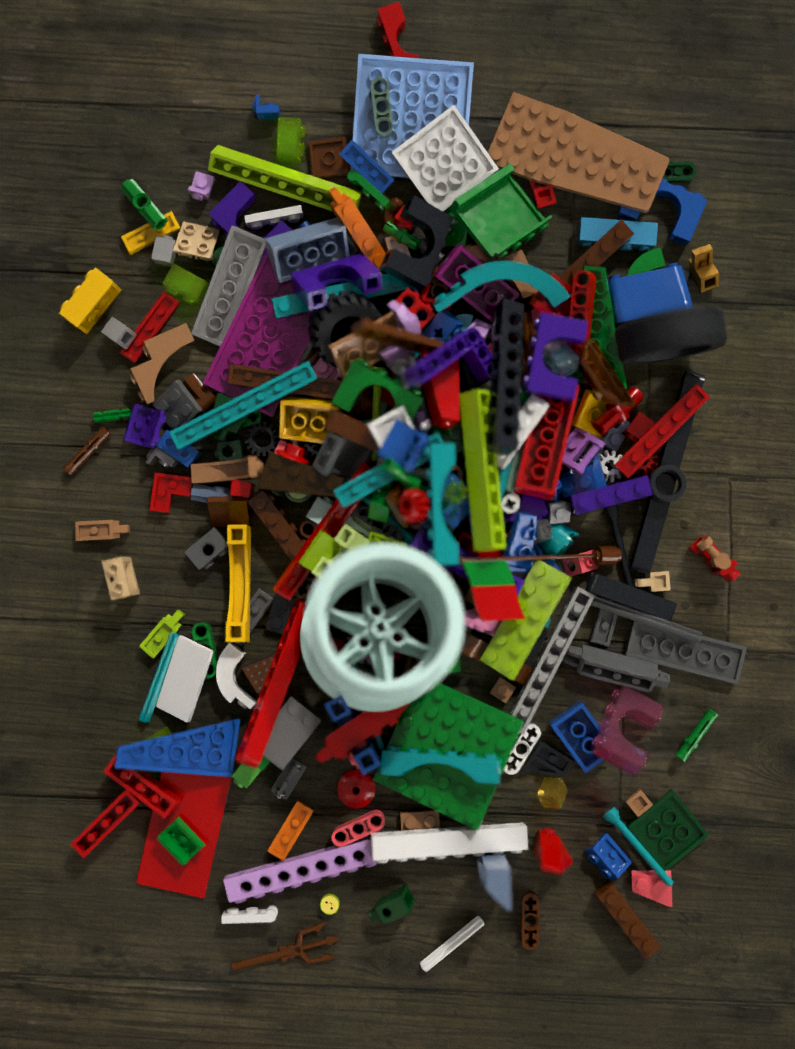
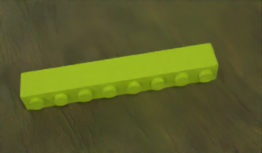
(276, 178)
(481, 473)

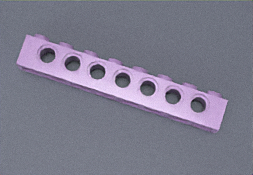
(234, 881)

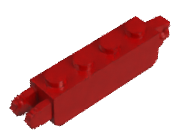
(356, 731)

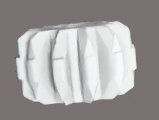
(606, 459)

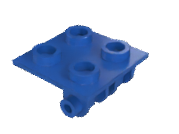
(404, 445)

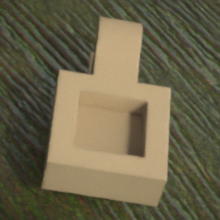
(657, 581)

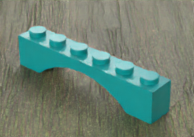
(441, 460)
(481, 769)

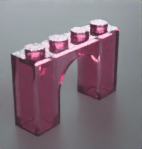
(611, 744)

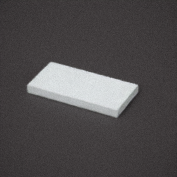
(184, 678)

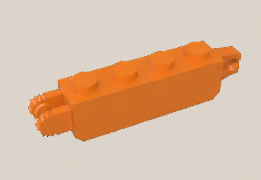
(356, 227)

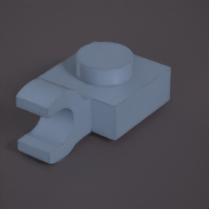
(614, 436)

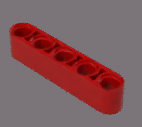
(585, 309)

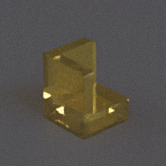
(552, 793)

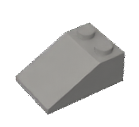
(289, 732)

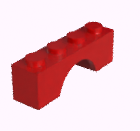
(392, 22)

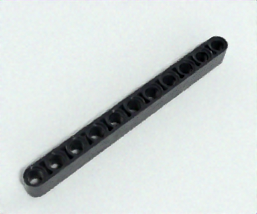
(656, 511)

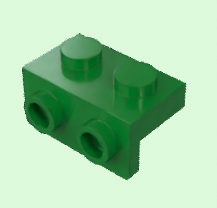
(180, 841)

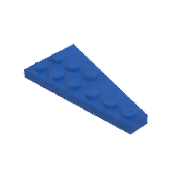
(194, 751)

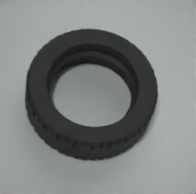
(671, 335)

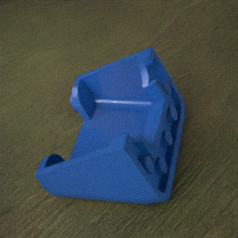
(648, 293)

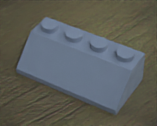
(307, 247)
(496, 876)

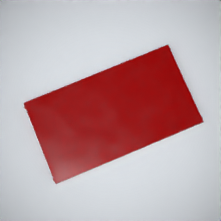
(203, 812)

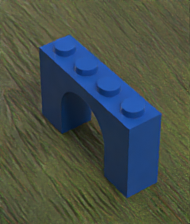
(688, 207)
(367, 755)

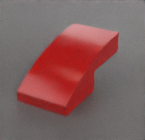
(542, 194)

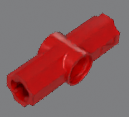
(616, 414)

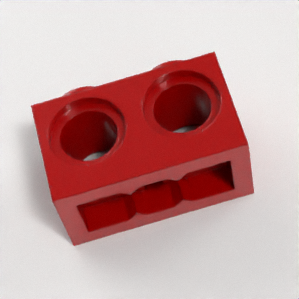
(417, 307)

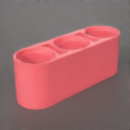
(365, 821)

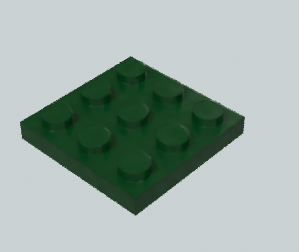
(668, 830)

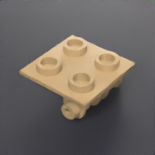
(196, 241)

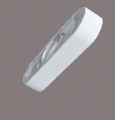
(533, 739)

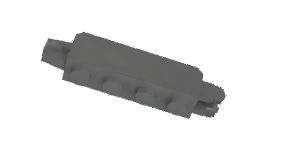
(616, 668)

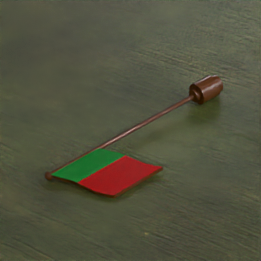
(495, 588)

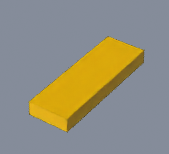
(145, 235)

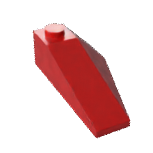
(551, 851)

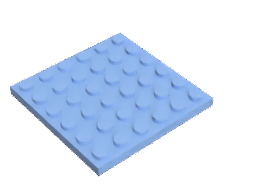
(418, 95)

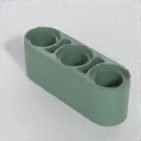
(381, 97)

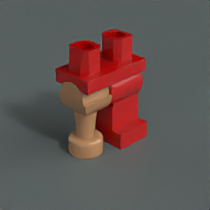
(717, 561)

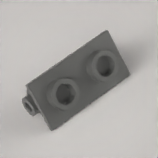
(288, 779)

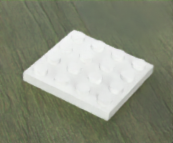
(445, 159)

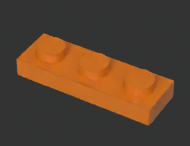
(290, 830)

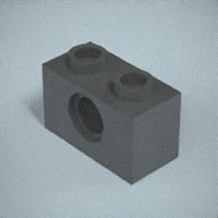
(197, 550)

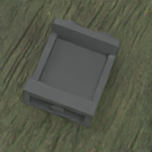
(341, 456)

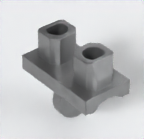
(401, 365)

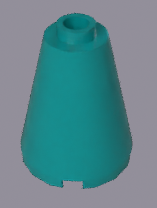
(561, 540)

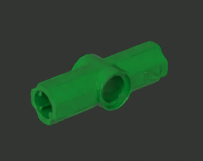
(138, 198)

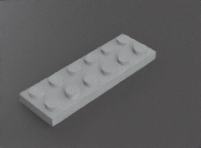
(229, 284)

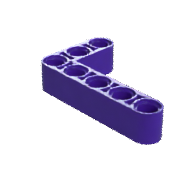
(465, 344)

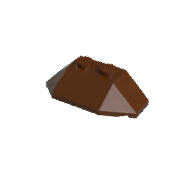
(602, 377)

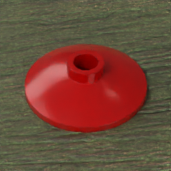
(353, 779)

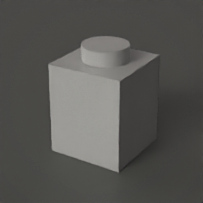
(163, 250)
(119, 333)

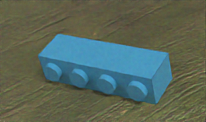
(644, 236)

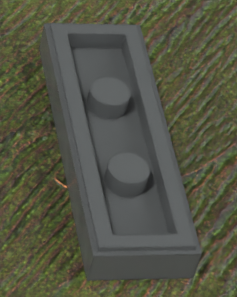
(258, 606)
(603, 627)

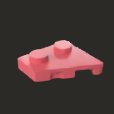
(651, 886)

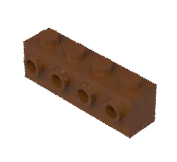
(277, 524)

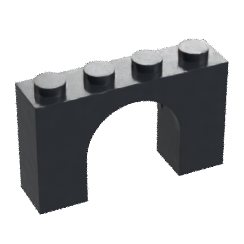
(435, 227)

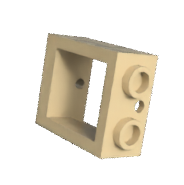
(124, 577)

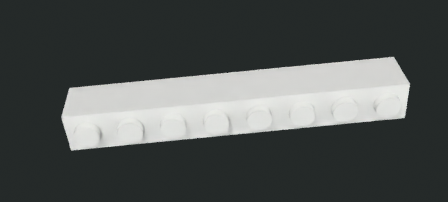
(448, 841)

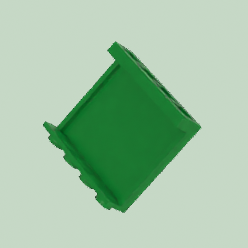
(498, 214)

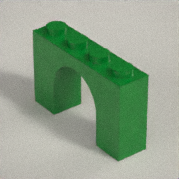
(361, 375)

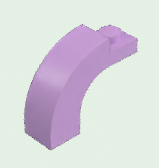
(405, 321)

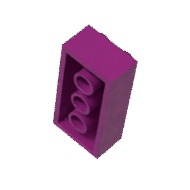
(481, 297)

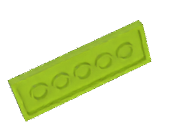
(517, 637)

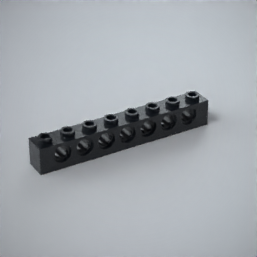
(505, 363)

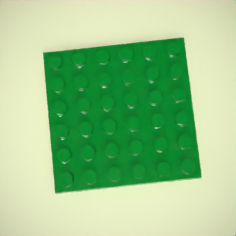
(451, 722)

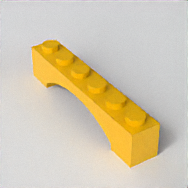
(240, 572)

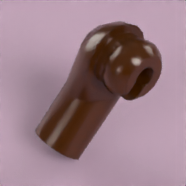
(388, 216)

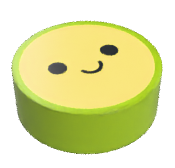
(329, 904)

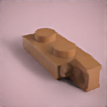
(99, 530)

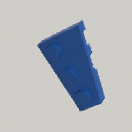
(521, 542)

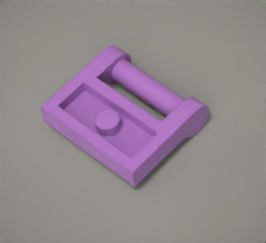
(576, 444)

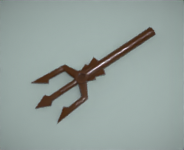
(291, 950)

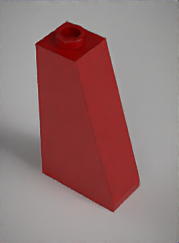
(443, 394)

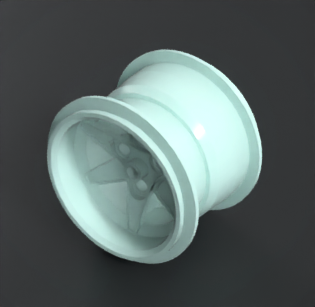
(429, 591)

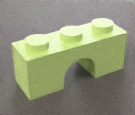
(348, 540)

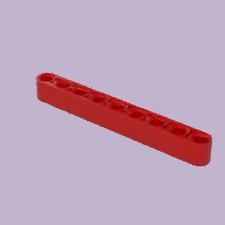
(273, 690)

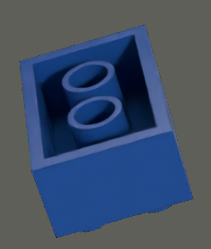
(577, 732)

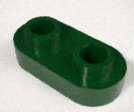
(676, 171)

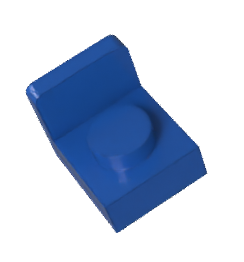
(267, 111)

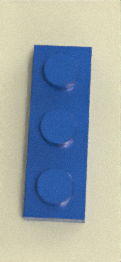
(366, 166)

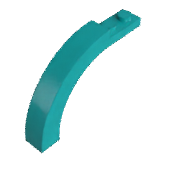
(496, 270)

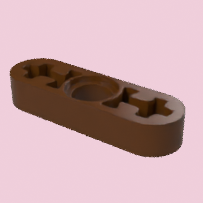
(524, 934)

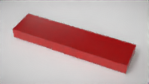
(151, 326)

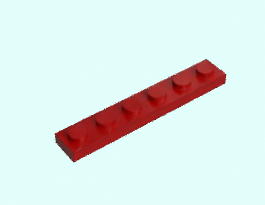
(661, 431)

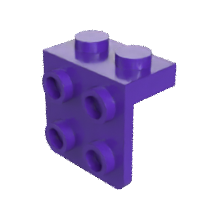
(144, 426)

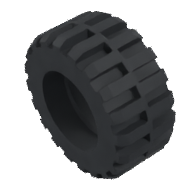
(338, 308)

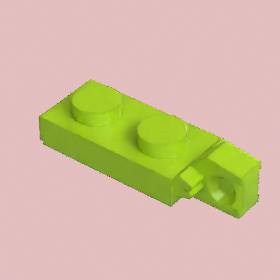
(159, 635)

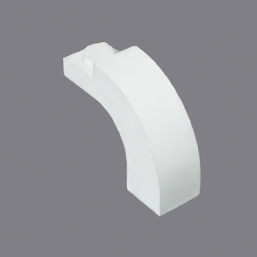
(226, 676)

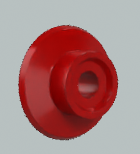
(293, 453)

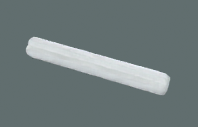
(452, 943)

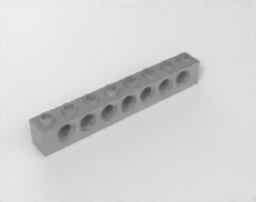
(551, 655)

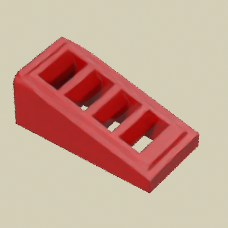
(242, 488)

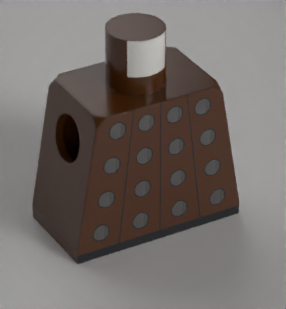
(257, 671)

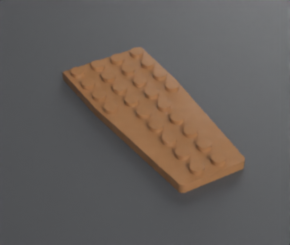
(576, 155)

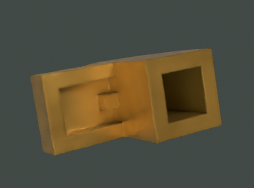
(702, 268)

